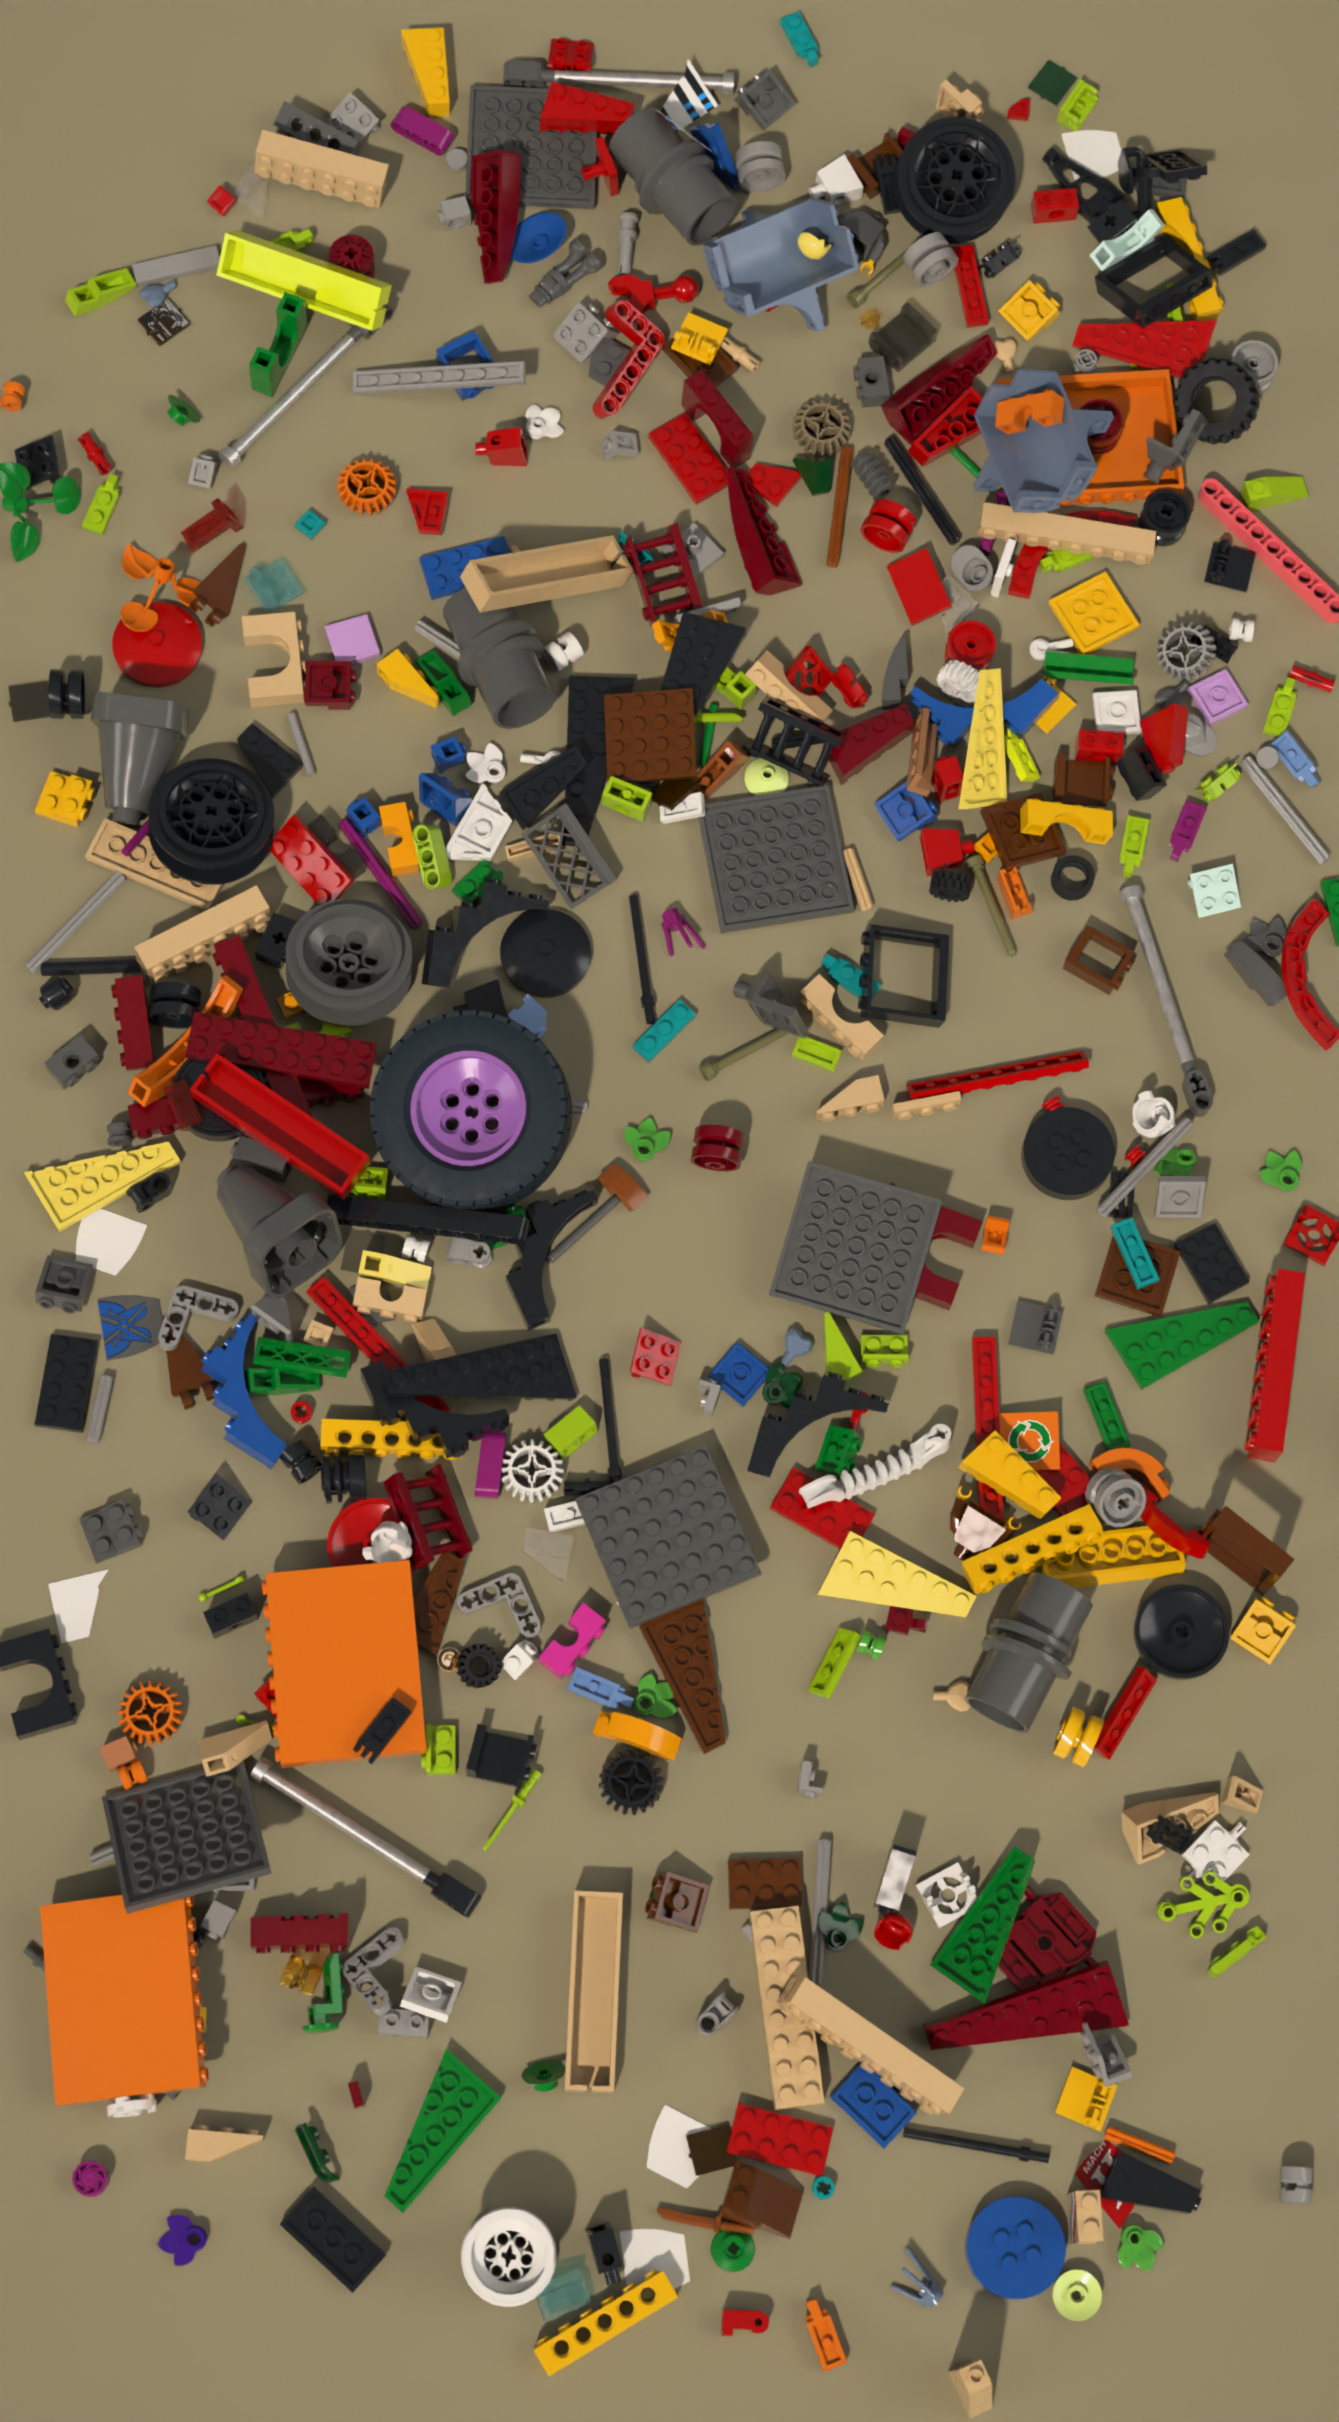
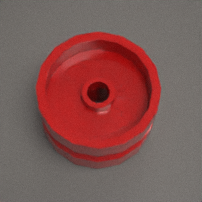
(888, 525)
(972, 644)

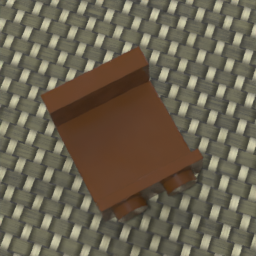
(864, 165)
(1082, 782)

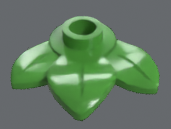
(646, 1137)
(1176, 1163)
(1282, 1168)
(657, 1695)
(1141, 2250)

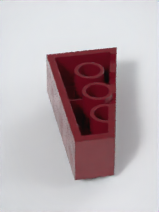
(869, 740)
(134, 1023)
(300, 1933)

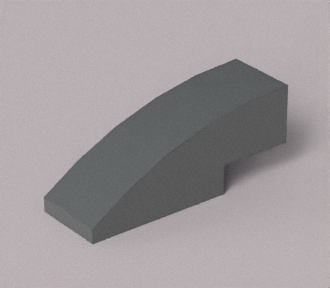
(895, 677)
(1256, 973)

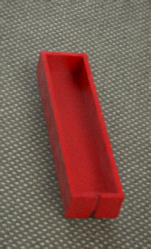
(280, 1126)
(1275, 1365)

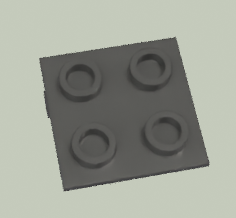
(1035, 1327)

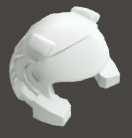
(1152, 1115)
(389, 1543)

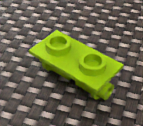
(1211, 785)

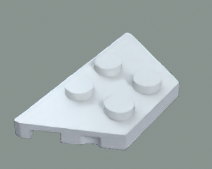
(479, 830)

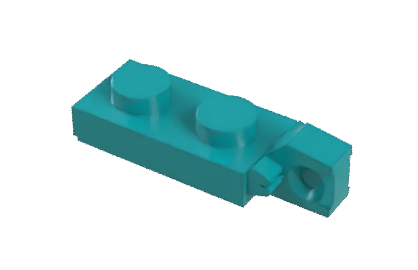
(800, 38)
(846, 975)

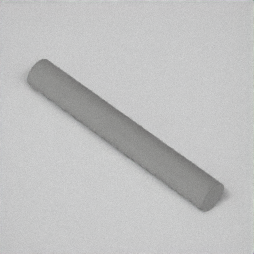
(295, 727)

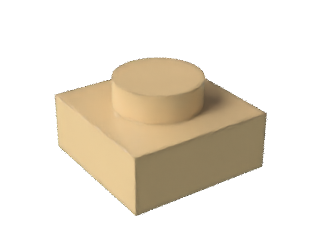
(318, 1334)

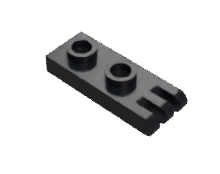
(885, 179)
(1237, 252)
(383, 1729)

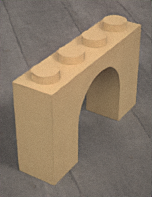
(279, 630)

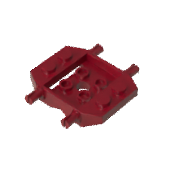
(1035, 1924)

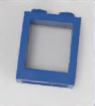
(459, 348)

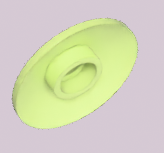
(760, 785)
(1089, 2292)

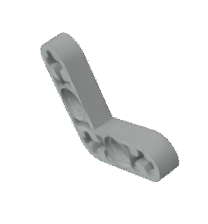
(184, 1308)
(510, 1596)
(364, 1972)

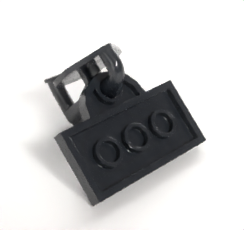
(1168, 165)

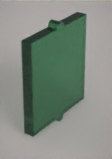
(1052, 82)

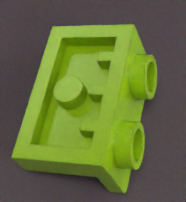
(371, 1184)
(884, 1350)
(440, 1750)

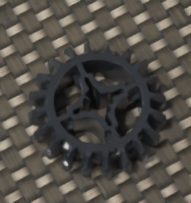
(620, 1780)

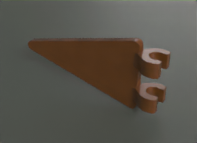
(219, 587)
(186, 1372)

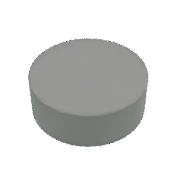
(456, 160)
(1268, 757)

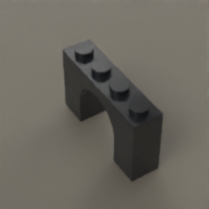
(56, 1710)

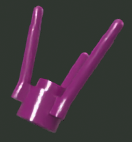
(675, 921)

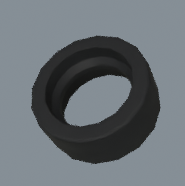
(1072, 861)

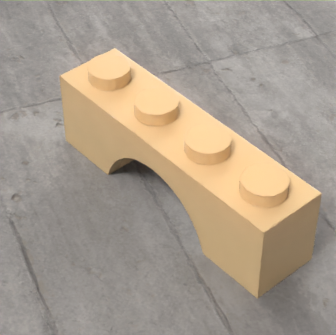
(770, 678)
(859, 1037)

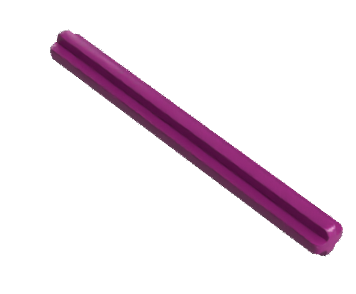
(380, 873)

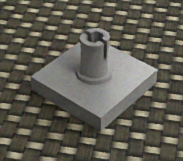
(700, 550)
(1180, 1196)

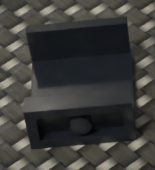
(500, 1758)

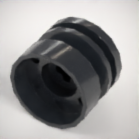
(344, 1477)

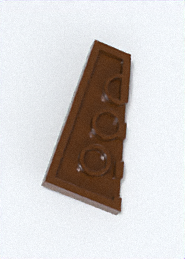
(435, 1601)

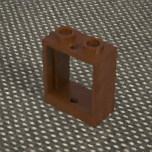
(1090, 976)

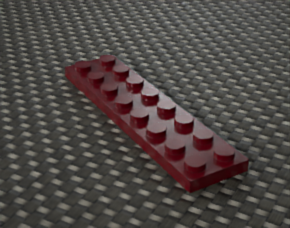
(282, 1050)

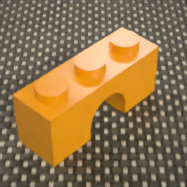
(397, 820)

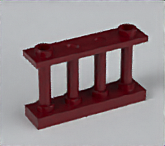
(684, 580)
(406, 1511)

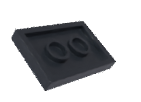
(1211, 1263)

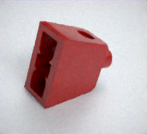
(504, 447)
(943, 849)

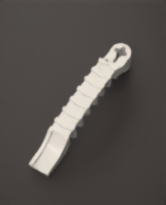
(920, 1452)

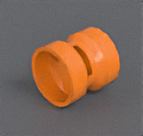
(12, 396)
(137, 1772)

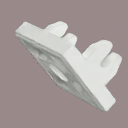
(924, 1889)

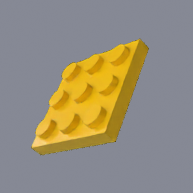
(1093, 614)

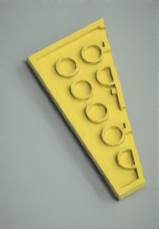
(985, 760)
(90, 1184)
(881, 1577)

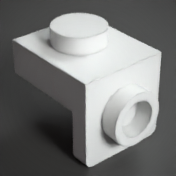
(520, 1659)

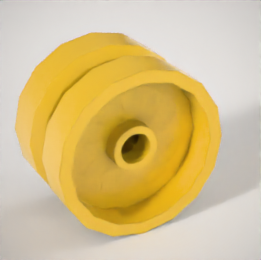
(1075, 1735)

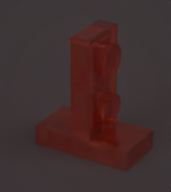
(211, 525)

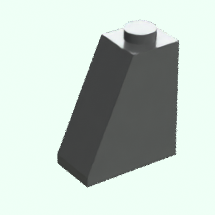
(253, 1154)

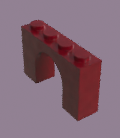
(703, 398)
(957, 1228)

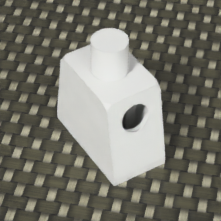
(837, 183)

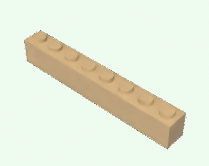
(1067, 533)

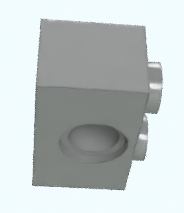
(403, 2024)

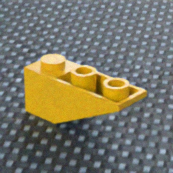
(401, 677)

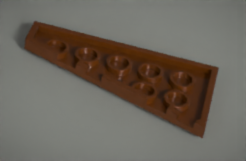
(685, 1659)

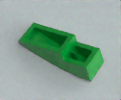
(444, 680)
(279, 1381)

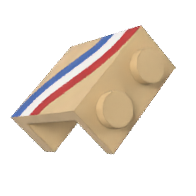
(1085, 2217)

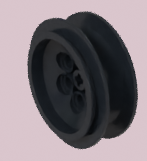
(923, 201)
(218, 855)

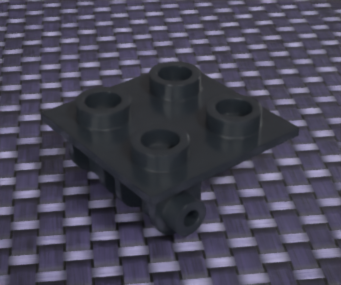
(39, 460)
(1229, 566)
(219, 1507)

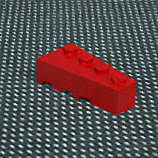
(582, 111)
(949, 430)

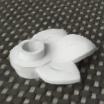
(543, 422)
(483, 764)

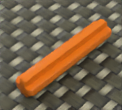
(1139, 2145)

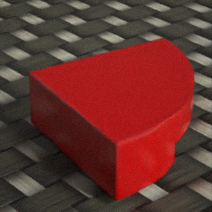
(1019, 110)

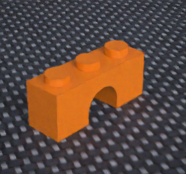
(1014, 412)

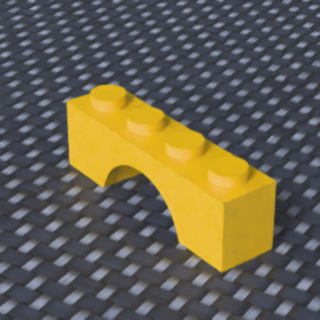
(1092, 823)

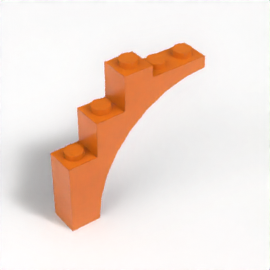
(149, 1084)

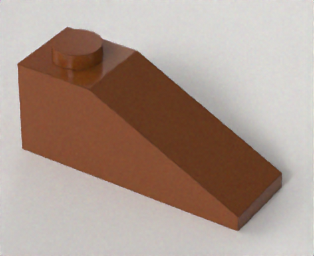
(720, 768)

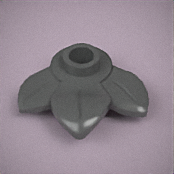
(1263, 935)

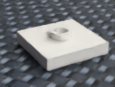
(1004, 568)
(1116, 711)

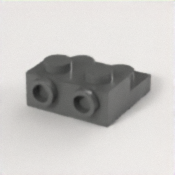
(764, 99)
(63, 1284)
(111, 1531)

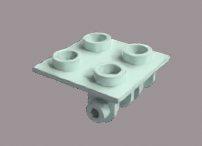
(1215, 890)

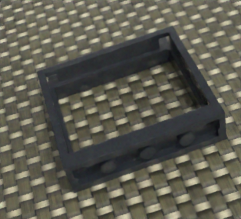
(1166, 300)
(939, 942)

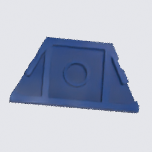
(714, 140)

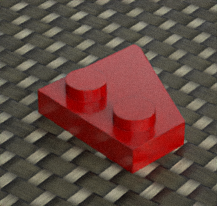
(428, 509)

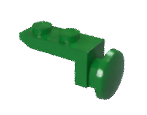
(320, 2014)

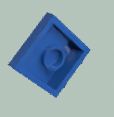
(906, 811)

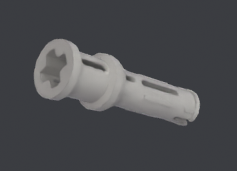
(626, 236)

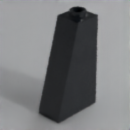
(1146, 2186)

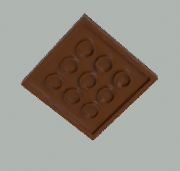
(651, 735)

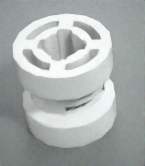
(1236, 628)
(416, 1249)

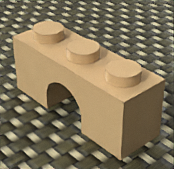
(409, 1305)

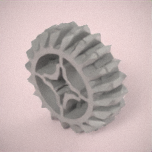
(1195, 650)

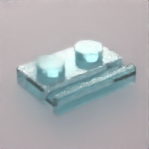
(563, 2295)

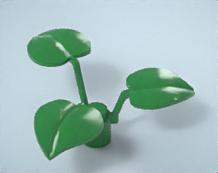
(13, 481)

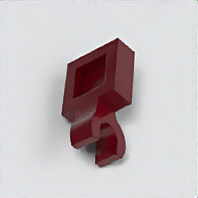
(901, 1620)

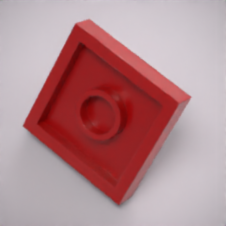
(603, 167)

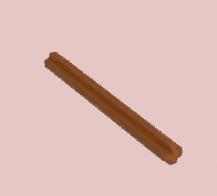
(839, 506)

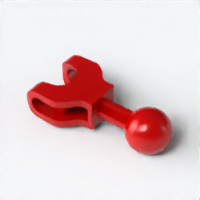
(643, 296)

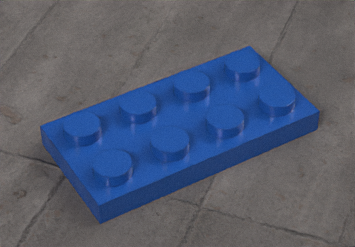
(444, 568)

